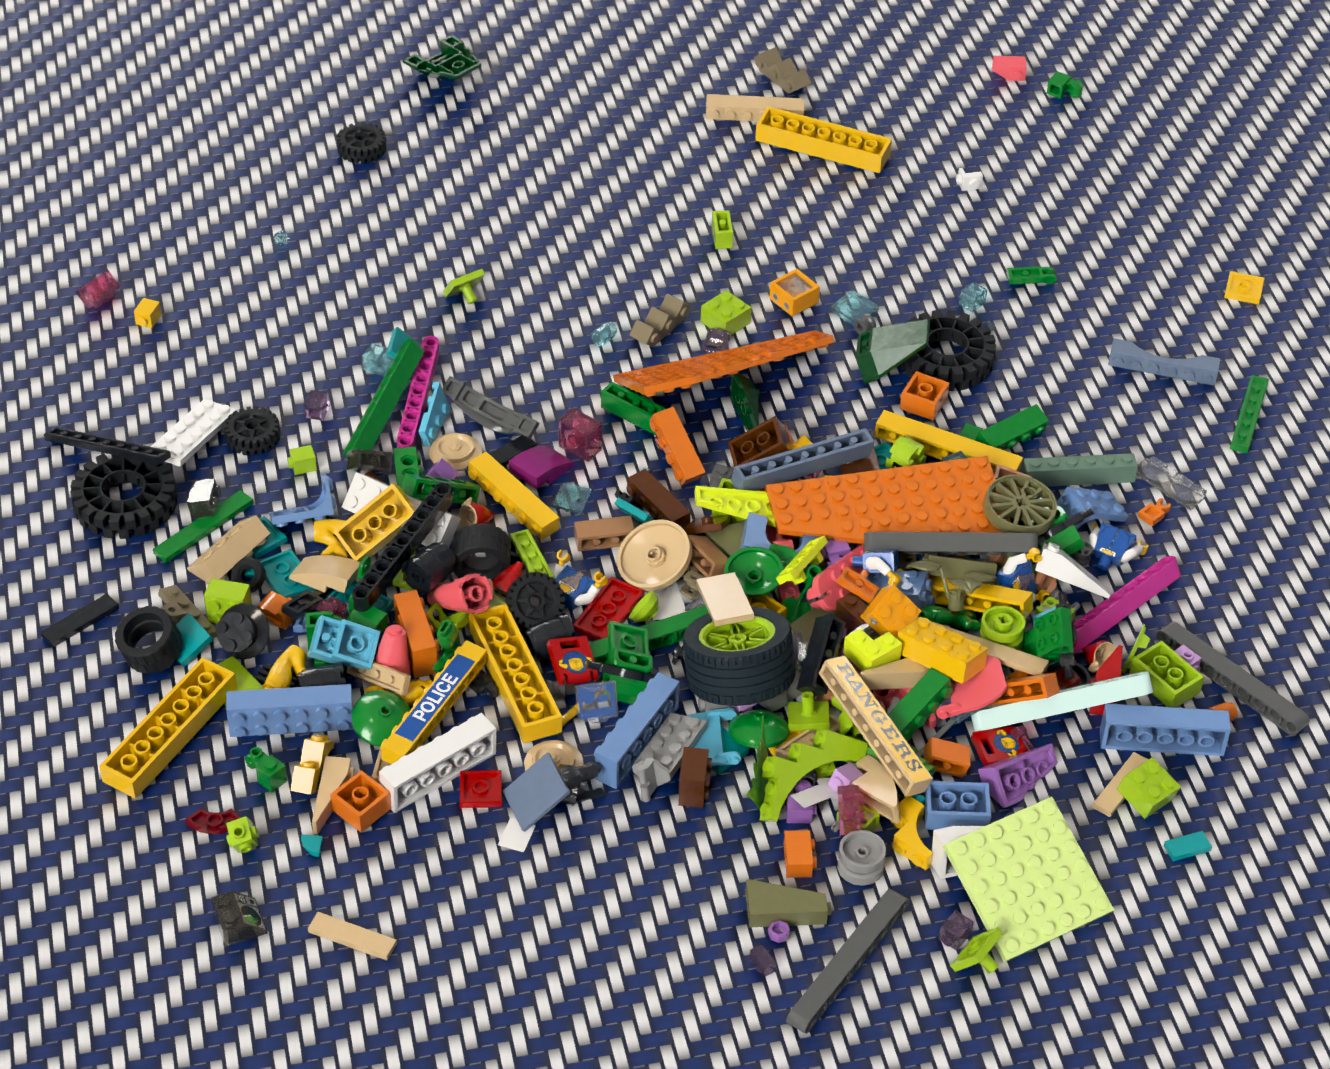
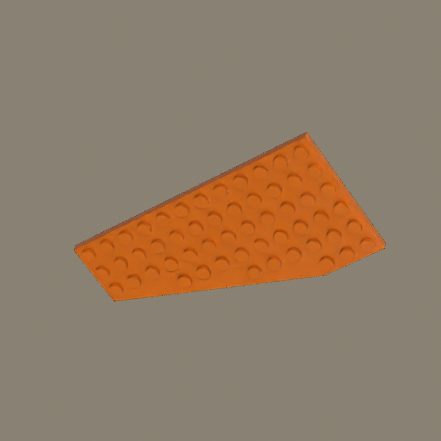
(714, 365)
(899, 499)

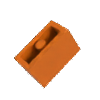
(947, 756)
(798, 854)

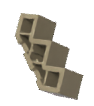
(781, 72)
(660, 321)

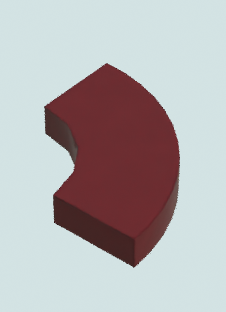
(211, 822)

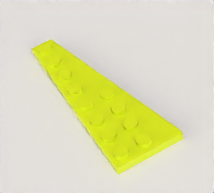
(735, 502)

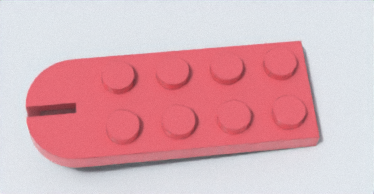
(826, 582)

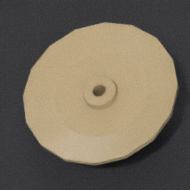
(455, 449)
(560, 751)

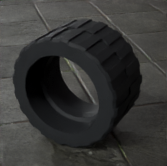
(481, 539)
(137, 625)

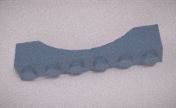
(1197, 369)

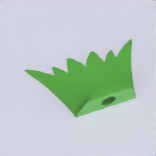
(757, 792)

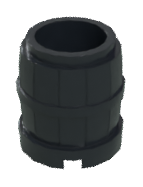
(429, 567)
(540, 633)
(322, 675)

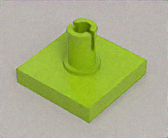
(465, 284)
(808, 714)
(977, 952)

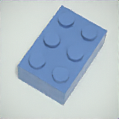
(956, 804)

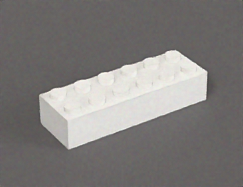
(366, 488)
(439, 761)

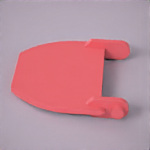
(977, 691)

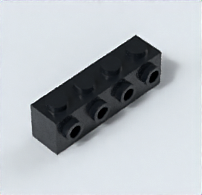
(822, 646)

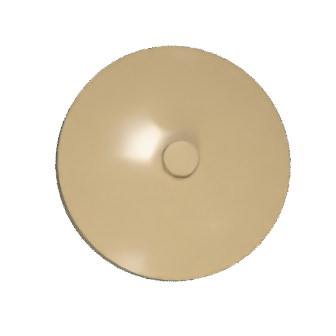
(654, 555)

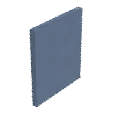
(536, 792)

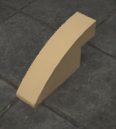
(878, 788)

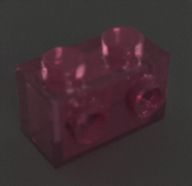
(98, 289)
(849, 809)

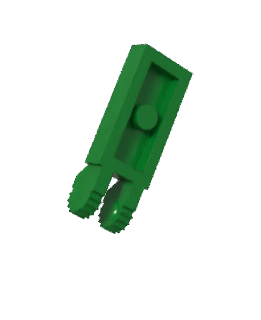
(1032, 275)

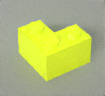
(871, 653)

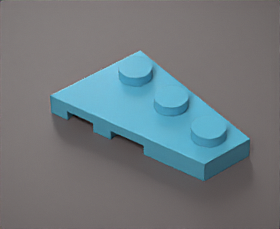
(436, 415)

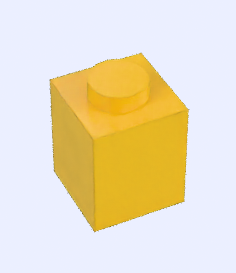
(147, 313)

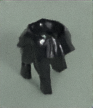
(574, 776)

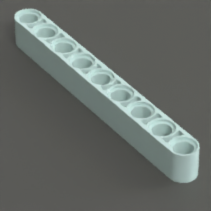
(1065, 701)

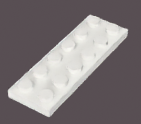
(194, 431)

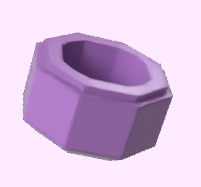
(779, 931)

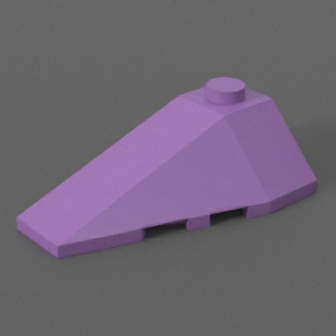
(1017, 774)

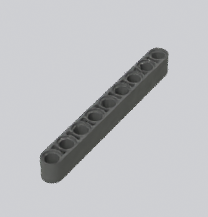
(952, 542)
(1237, 680)
(847, 961)

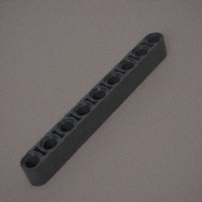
(402, 547)

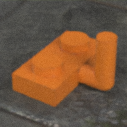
(858, 584)

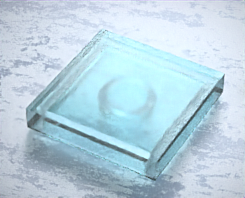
(853, 306)

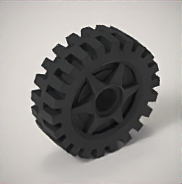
(361, 142)
(252, 430)
(537, 585)

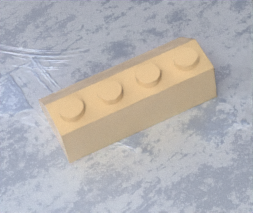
(230, 549)

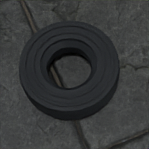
(249, 563)

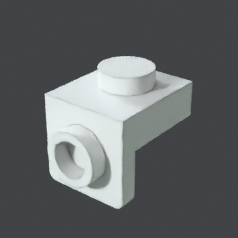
(969, 181)

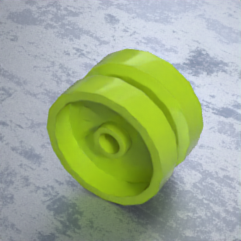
(1003, 626)

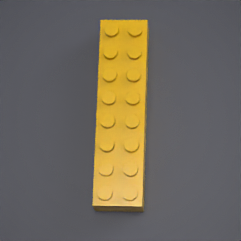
(823, 139)
(516, 674)
(167, 728)

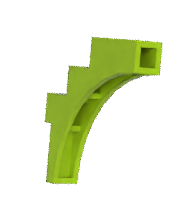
(803, 758)

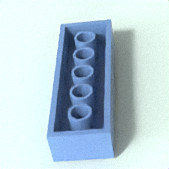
(289, 710)
(636, 729)
(1164, 729)

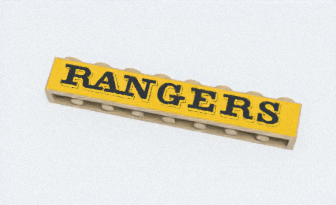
(875, 726)

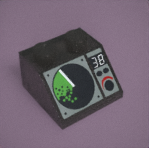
(237, 917)

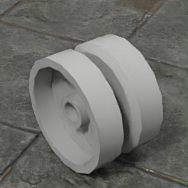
(861, 857)

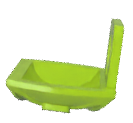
(459, 619)

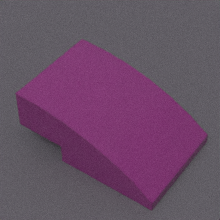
(539, 465)

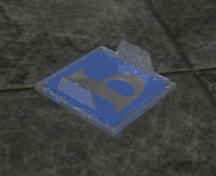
(800, 649)
(596, 701)

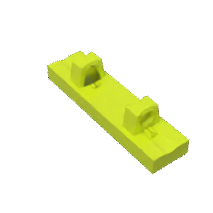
(809, 554)

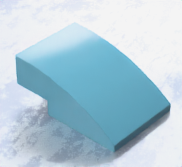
(343, 642)

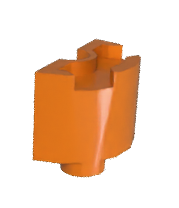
(271, 608)

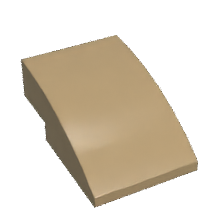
(325, 572)

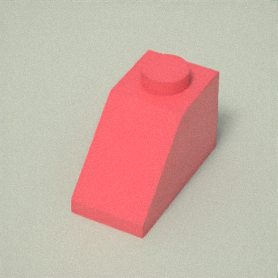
(1010, 67)

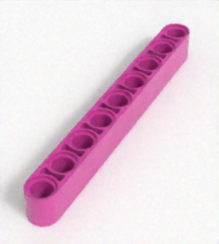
(418, 393)
(1125, 601)

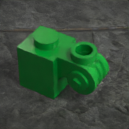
(1062, 83)
(269, 770)

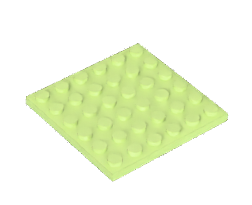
(1028, 878)

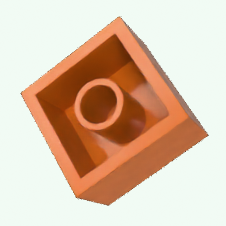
(924, 395)
(360, 801)

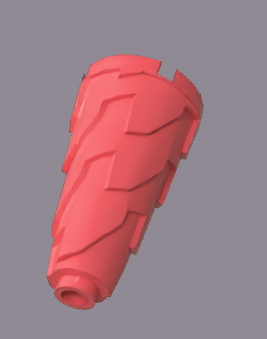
(464, 594)

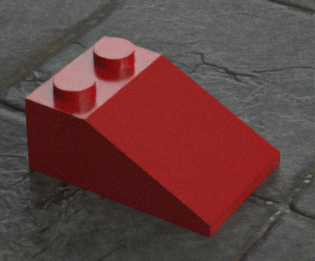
(1109, 669)

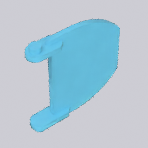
(712, 737)

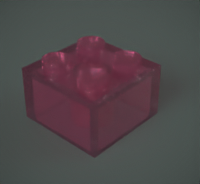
(580, 434)

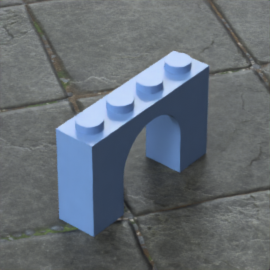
(755, 536)

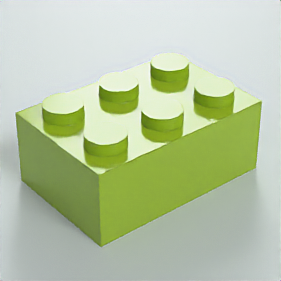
(1171, 676)

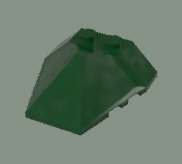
(447, 65)

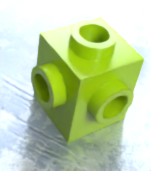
(242, 835)

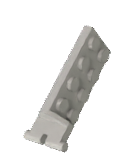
(665, 751)

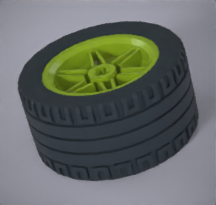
(739, 660)

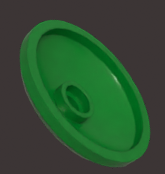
(755, 564)
(371, 722)
(747, 728)

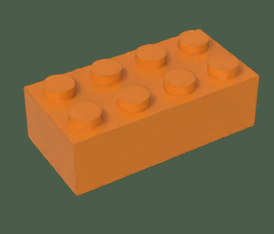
(419, 634)

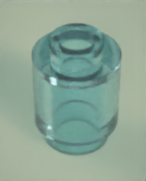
(604, 333)

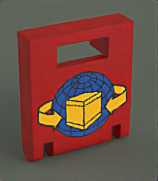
(571, 661)
(1000, 742)

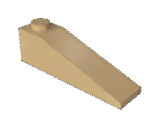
(894, 675)
(334, 774)

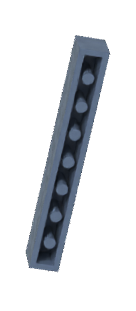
(803, 461)

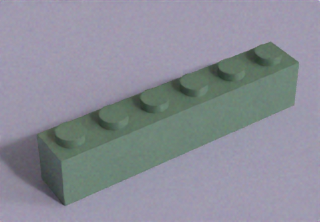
(1082, 469)

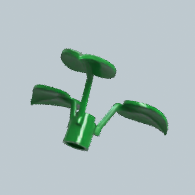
(795, 607)

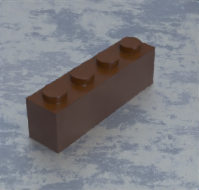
(657, 499)

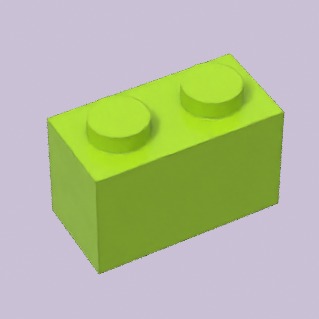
(722, 229)

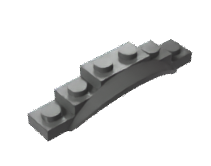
(488, 412)

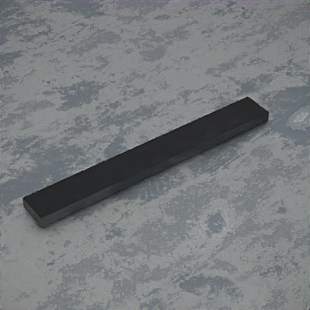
(107, 445)

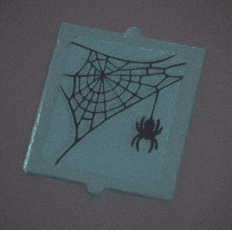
(572, 498)

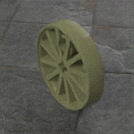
(1020, 506)

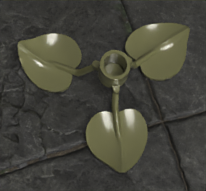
(956, 596)

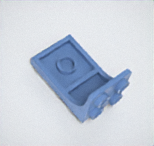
(1101, 502)
(318, 510)
(913, 584)

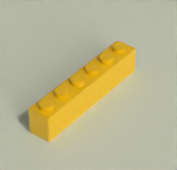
(513, 496)
(986, 597)

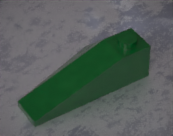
(745, 399)

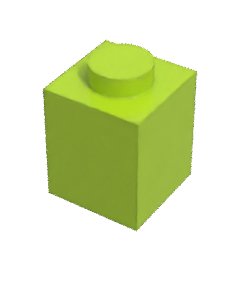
(302, 460)

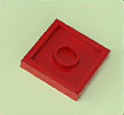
(480, 789)

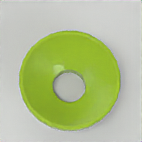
(645, 608)

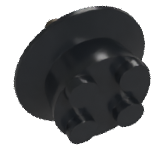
(243, 631)

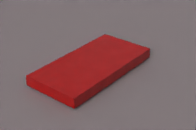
(611, 603)

